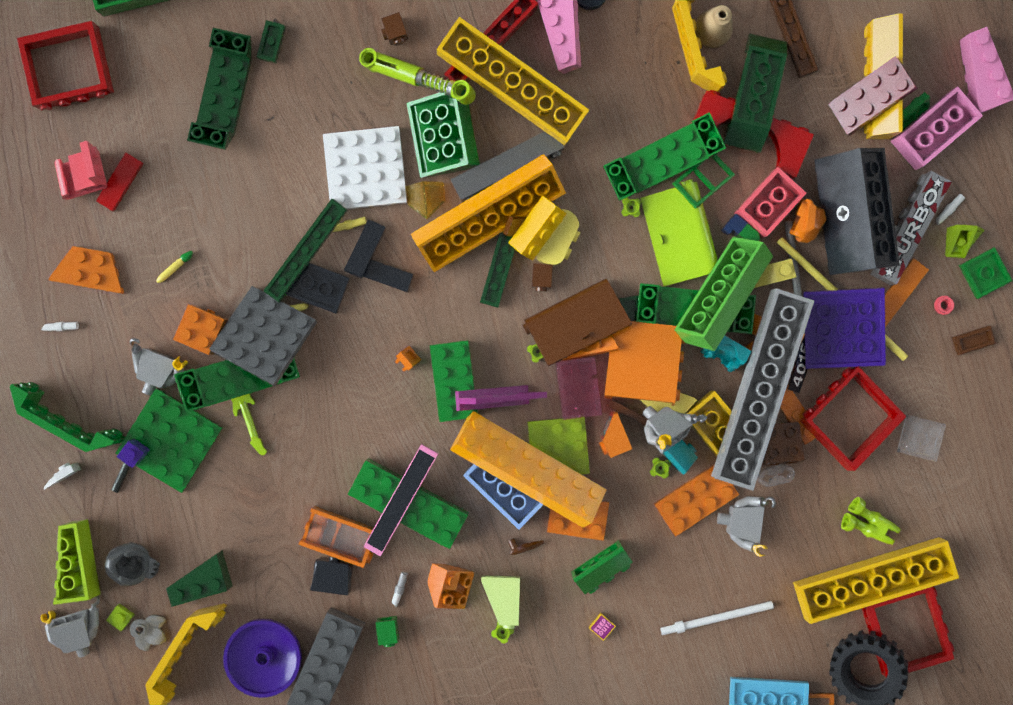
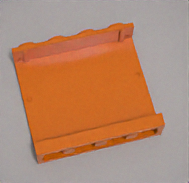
(645, 363)

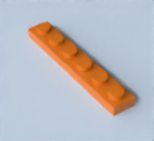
(792, 409)

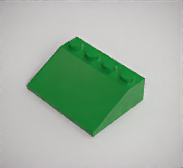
(442, 135)

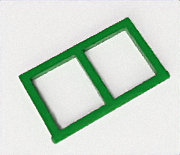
(713, 189)

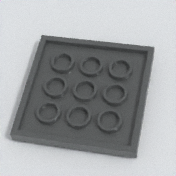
(263, 336)

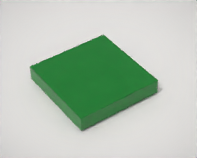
(985, 273)

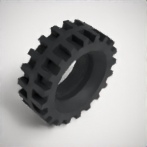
(858, 692)

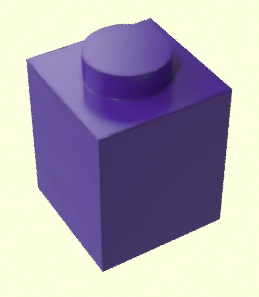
(133, 453)

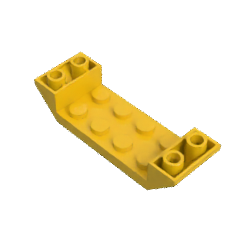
(708, 79)
(158, 687)

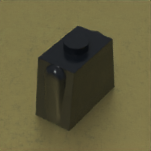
(332, 576)

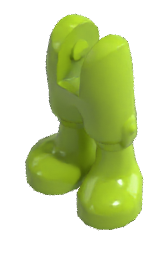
(877, 523)

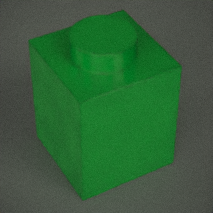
(387, 631)

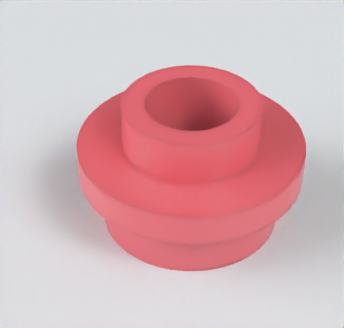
(949, 305)

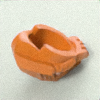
(808, 221)

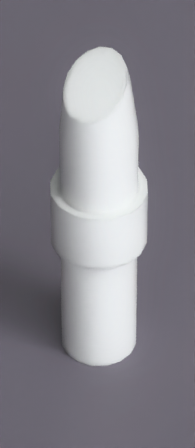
(949, 209)
(60, 326)

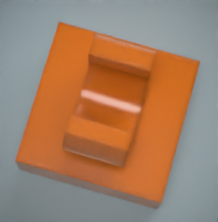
(408, 358)

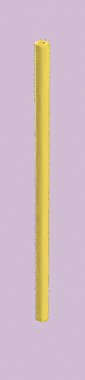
(829, 286)

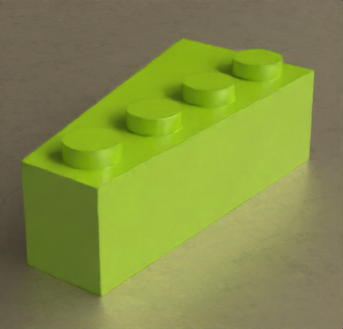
(76, 564)

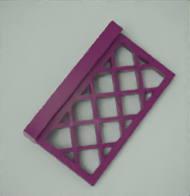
(495, 397)

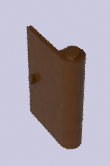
(577, 322)

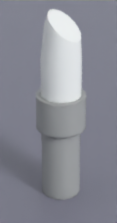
(399, 589)

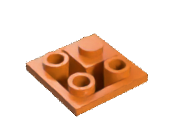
(449, 586)

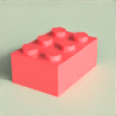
(770, 202)

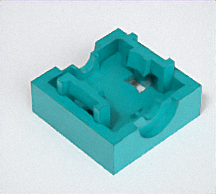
(730, 353)

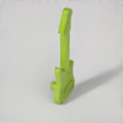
(242, 403)

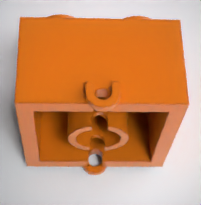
(199, 328)

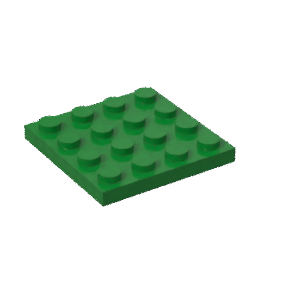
(175, 439)

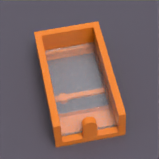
(337, 537)

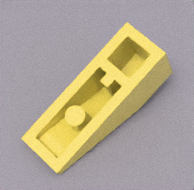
(777, 272)

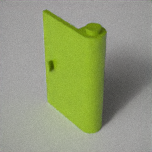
(686, 235)

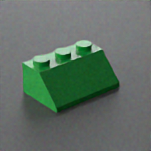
(601, 568)

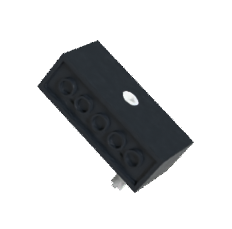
(857, 211)

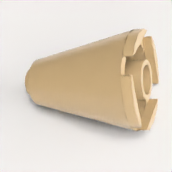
(714, 26)

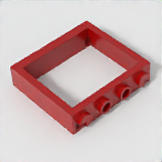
(57, 36)
(894, 418)
(940, 626)

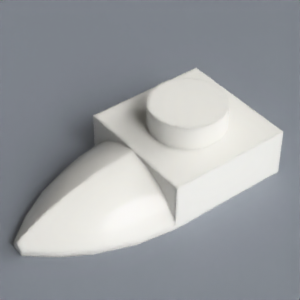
(65, 471)

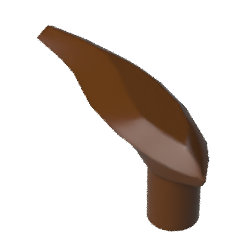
(524, 547)

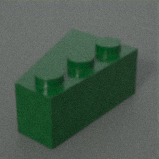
(204, 581)

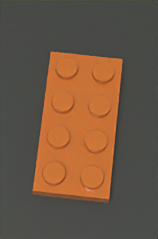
(694, 501)

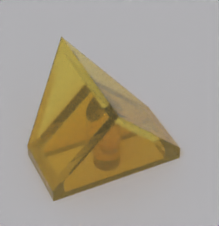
(425, 197)

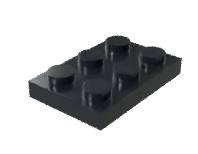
(320, 288)

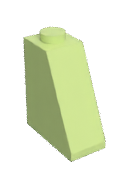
(504, 598)

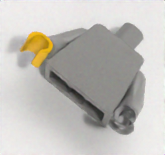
(154, 367)
(668, 426)
(746, 521)
(74, 630)

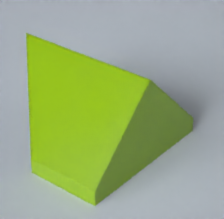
(960, 239)

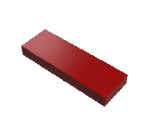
(119, 182)

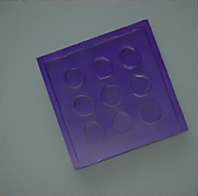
(846, 328)

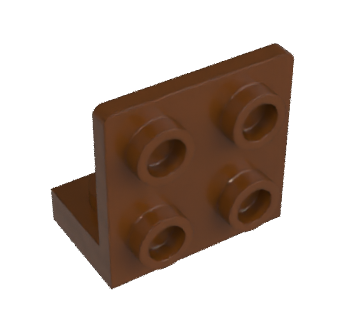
(784, 445)

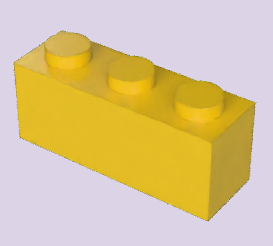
(537, 228)

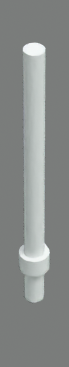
(681, 626)

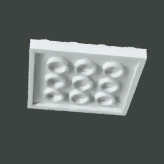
(365, 167)

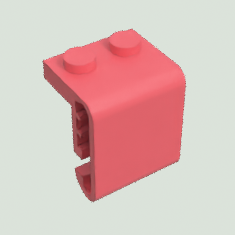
(82, 173)

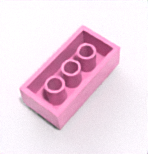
(936, 128)

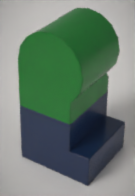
(740, 229)

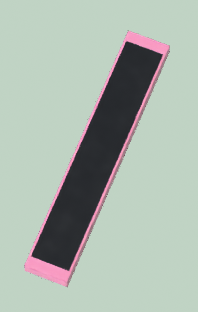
(401, 500)

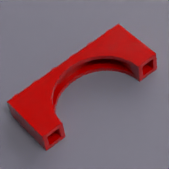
(789, 141)

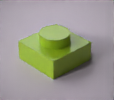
(120, 617)

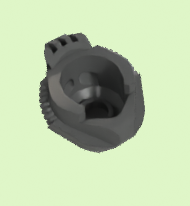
(130, 564)

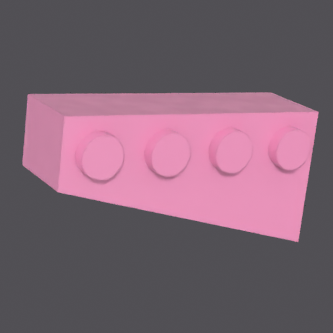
(563, 32)
(984, 72)

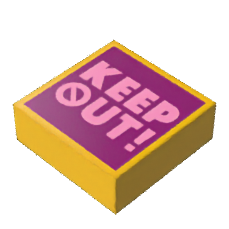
(602, 626)

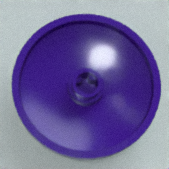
(262, 658)

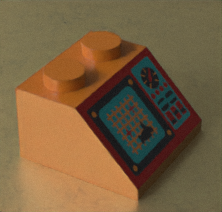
(614, 437)

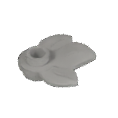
(151, 631)

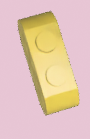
(558, 244)

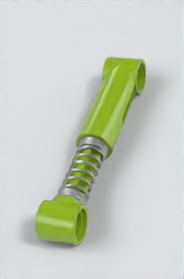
(415, 75)

